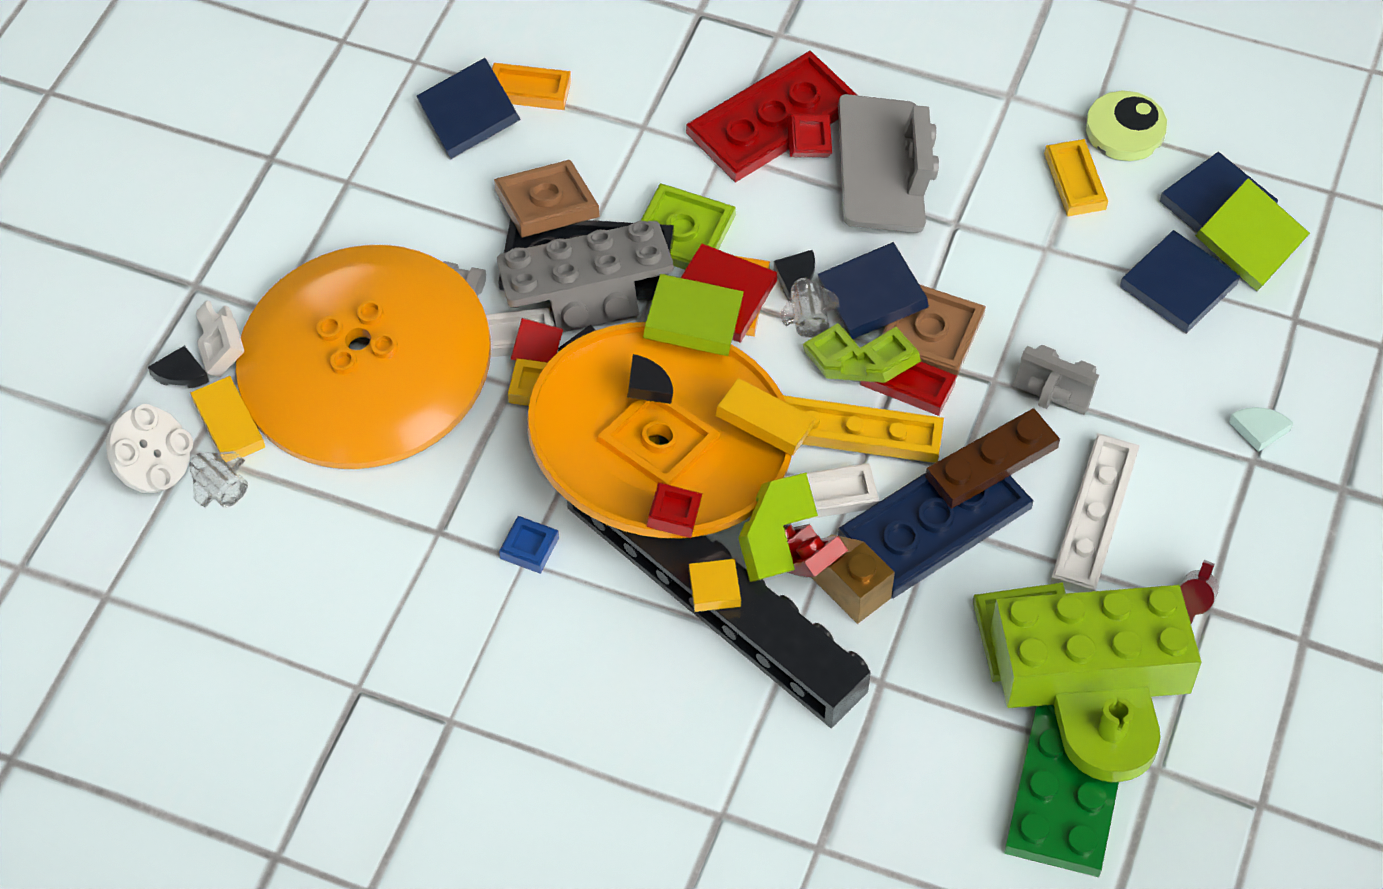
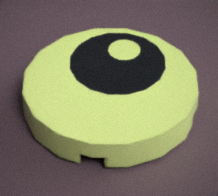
(1126, 125)

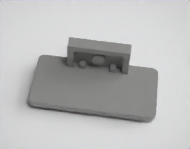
(885, 162)
(587, 275)

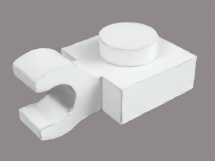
(221, 339)

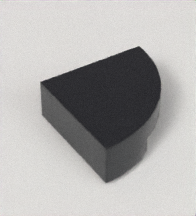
(793, 268)
(179, 369)
(649, 381)

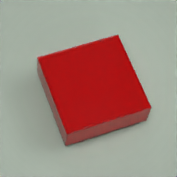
(809, 135)
(536, 341)
(674, 510)

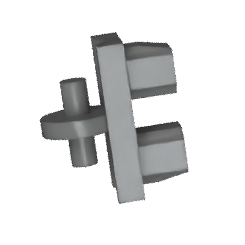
(1056, 379)

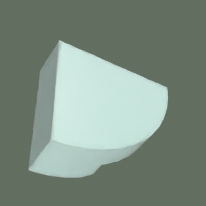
(1260, 425)

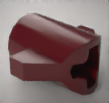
(1199, 590)

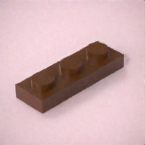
(992, 458)

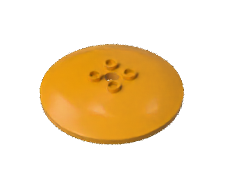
(369, 403)
(597, 440)

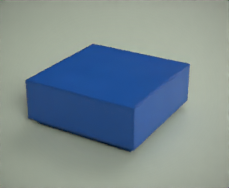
(529, 544)

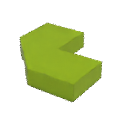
(876, 361)
(763, 536)

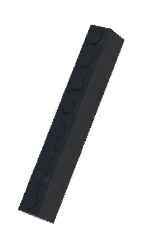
(764, 628)

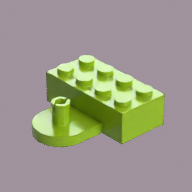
(1099, 667)

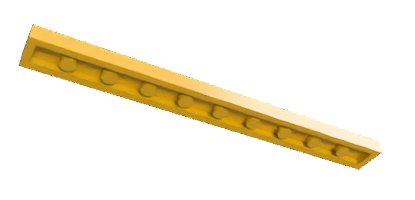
(835, 425)

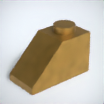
(857, 580)

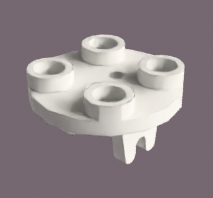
(158, 433)

